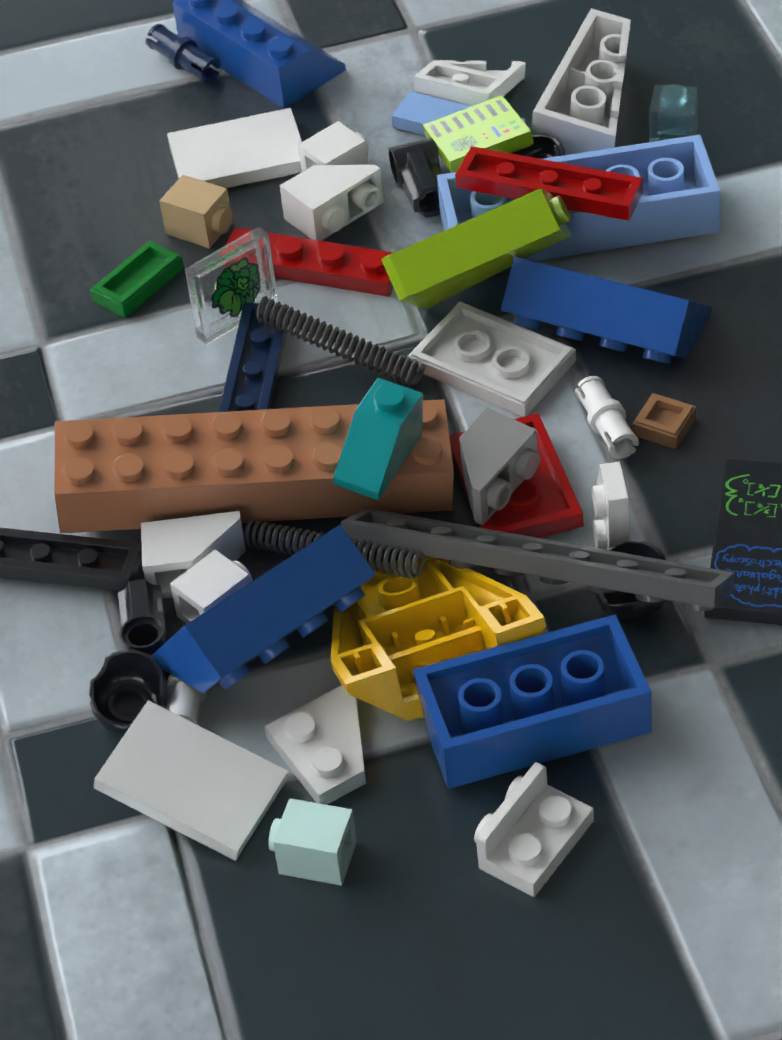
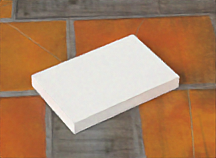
(239, 149)
(493, 359)
(191, 780)

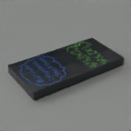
(750, 542)

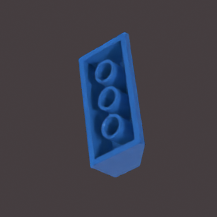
(256, 48)
(604, 309)
(266, 612)
(533, 701)

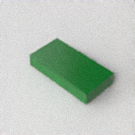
(137, 278)

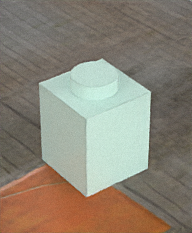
(313, 841)

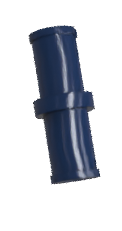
(183, 53)

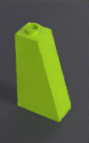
(476, 249)

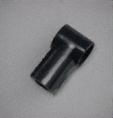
(416, 168)
(142, 617)

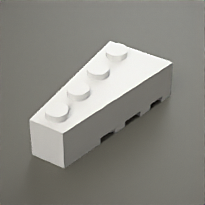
(586, 89)

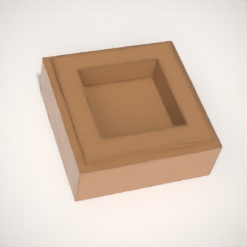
(664, 421)

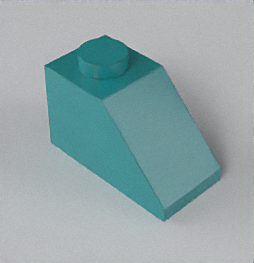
(379, 438)

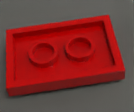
(539, 504)

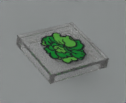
(227, 280)

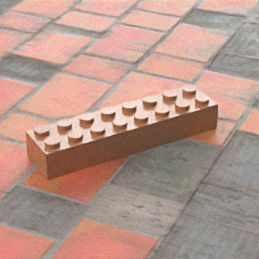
(221, 462)

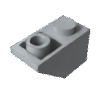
(496, 460)

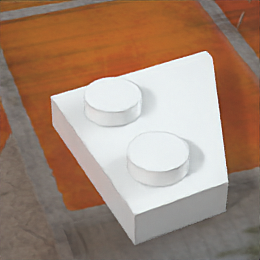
(467, 81)
(610, 506)
(322, 745)

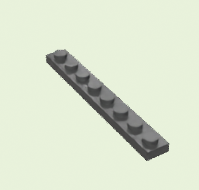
(552, 560)

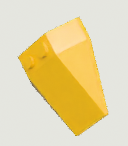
(422, 623)

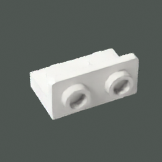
(530, 832)

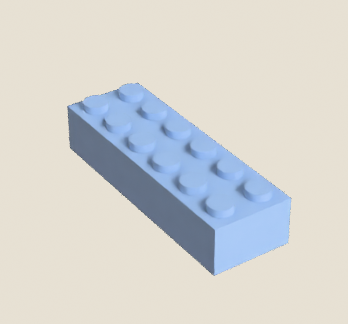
(676, 199)

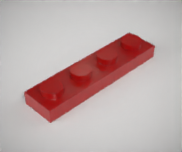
(578, 186)
(327, 263)

